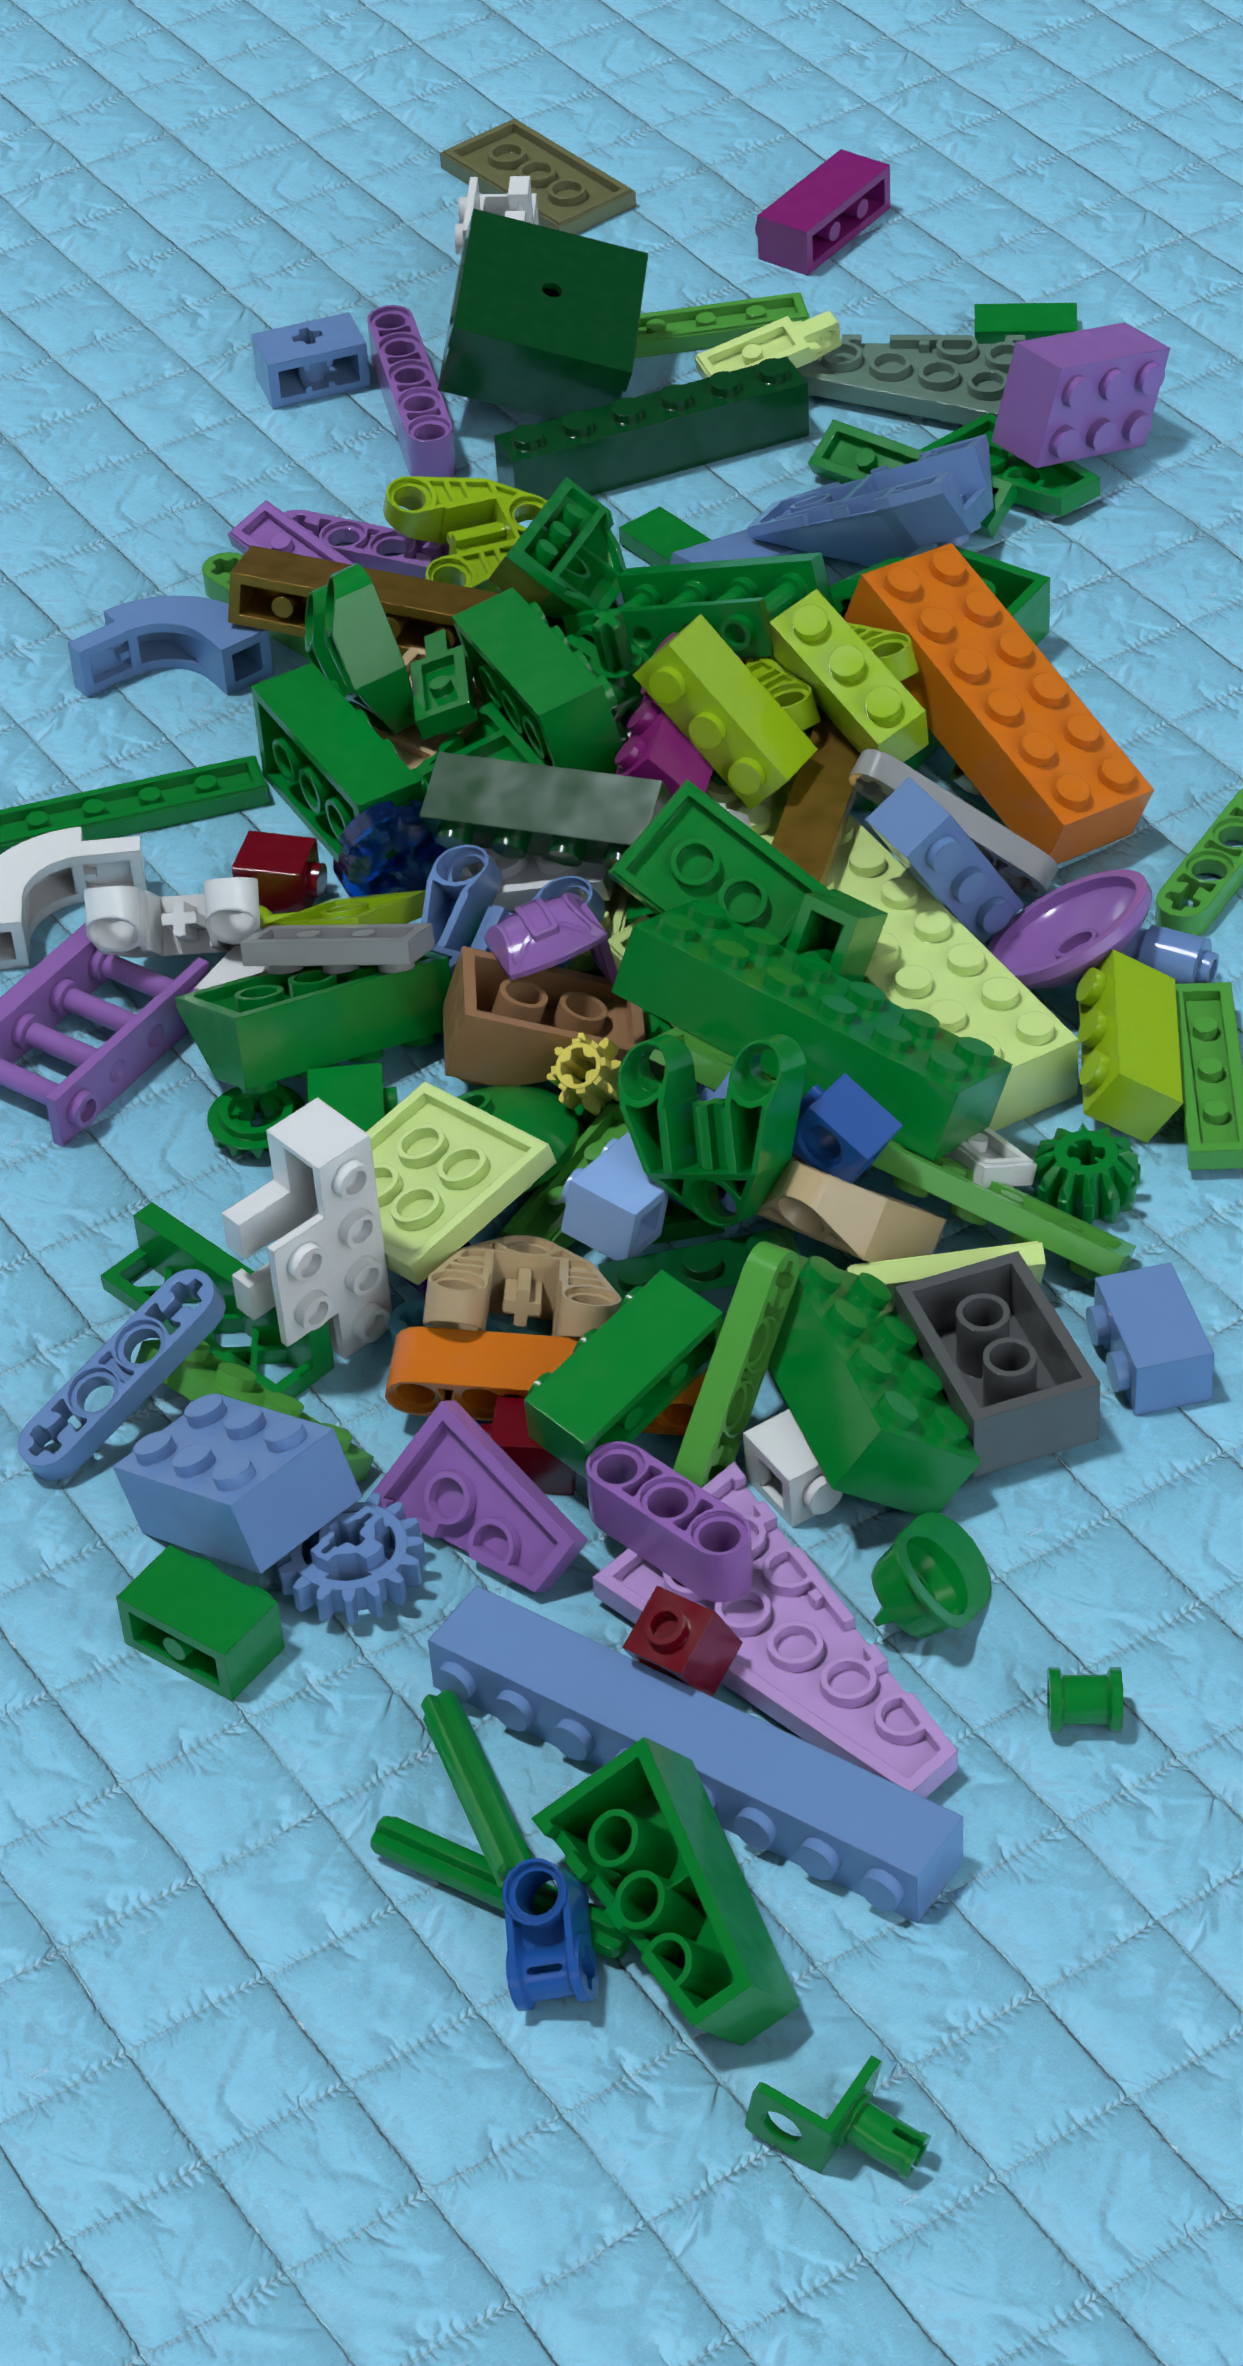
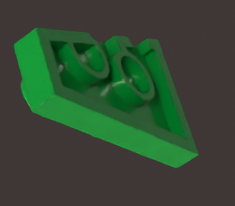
(1048, 488)

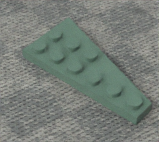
(916, 375)

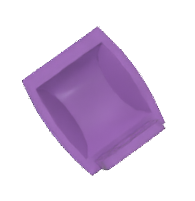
(549, 934)

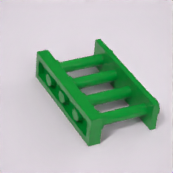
(732, 596)

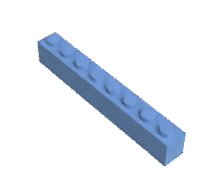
(758, 1778)

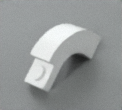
(53, 874)

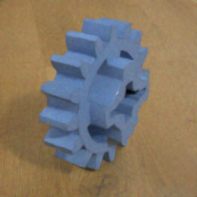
(352, 1561)

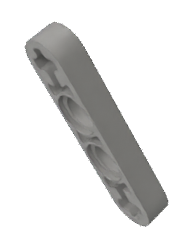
(1014, 858)

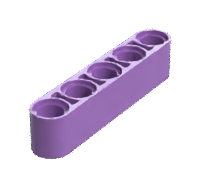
(411, 392)

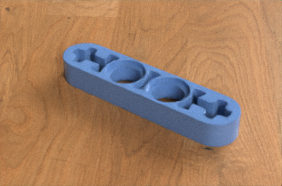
(114, 1368)

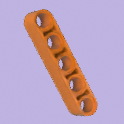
(480, 1365)

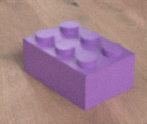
(1080, 394)

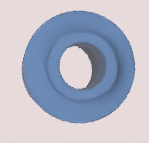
(1175, 953)

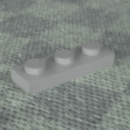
(338, 947)

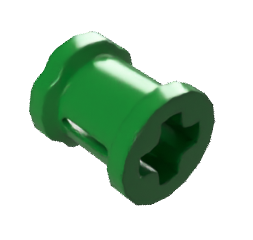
(1085, 1699)

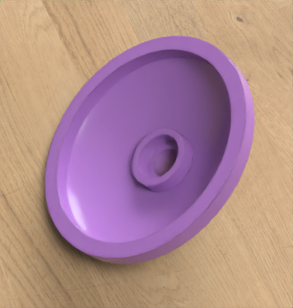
(1073, 928)

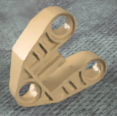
(850, 1216)
(522, 1280)

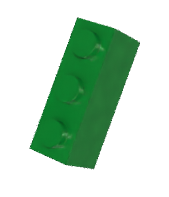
(624, 1371)

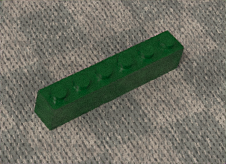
(658, 431)

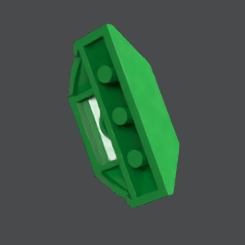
(565, 556)

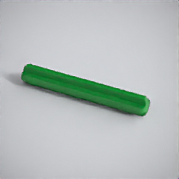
(474, 1784)
(471, 1874)

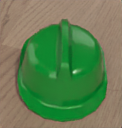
(931, 1578)

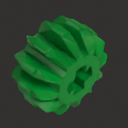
(1087, 1174)

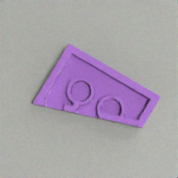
(480, 1501)

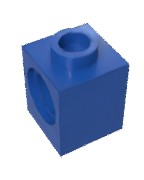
(842, 1129)

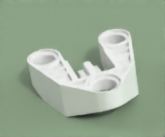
(142, 924)

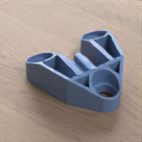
(464, 909)

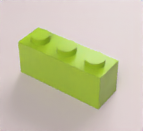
(848, 679)
(725, 712)
(1129, 1046)

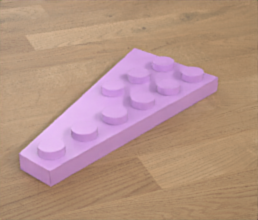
(802, 1653)

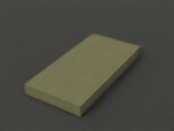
(568, 189)

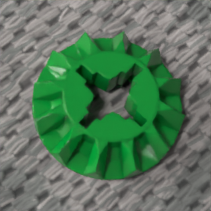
(234, 1113)

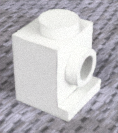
(786, 1470)

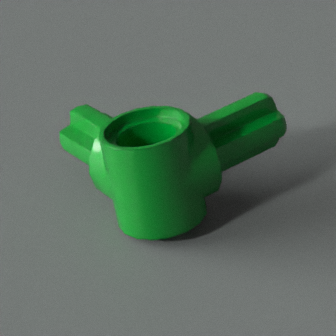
(613, 657)

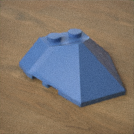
(889, 510)

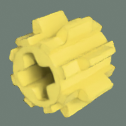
(576, 1064)

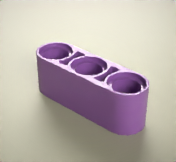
(669, 1521)

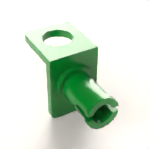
(852, 2122)

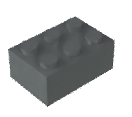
(1003, 1360)

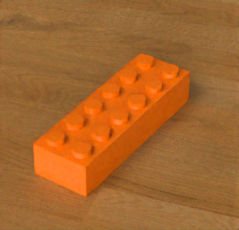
(1003, 707)

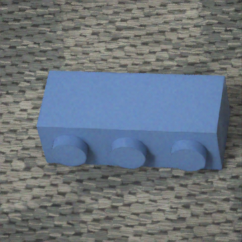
(944, 860)

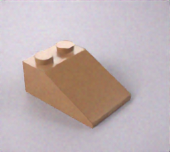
(509, 1029)

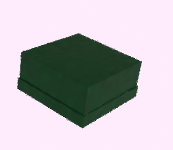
(542, 318)

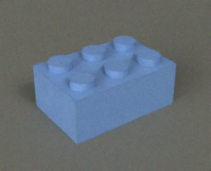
(237, 1481)

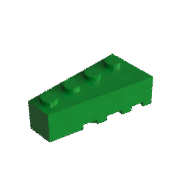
(673, 1885)

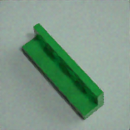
(174, 1247)

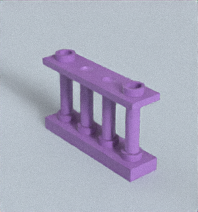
(64, 986)

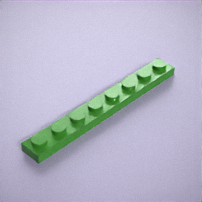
(1088, 1248)

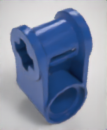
(548, 1952)

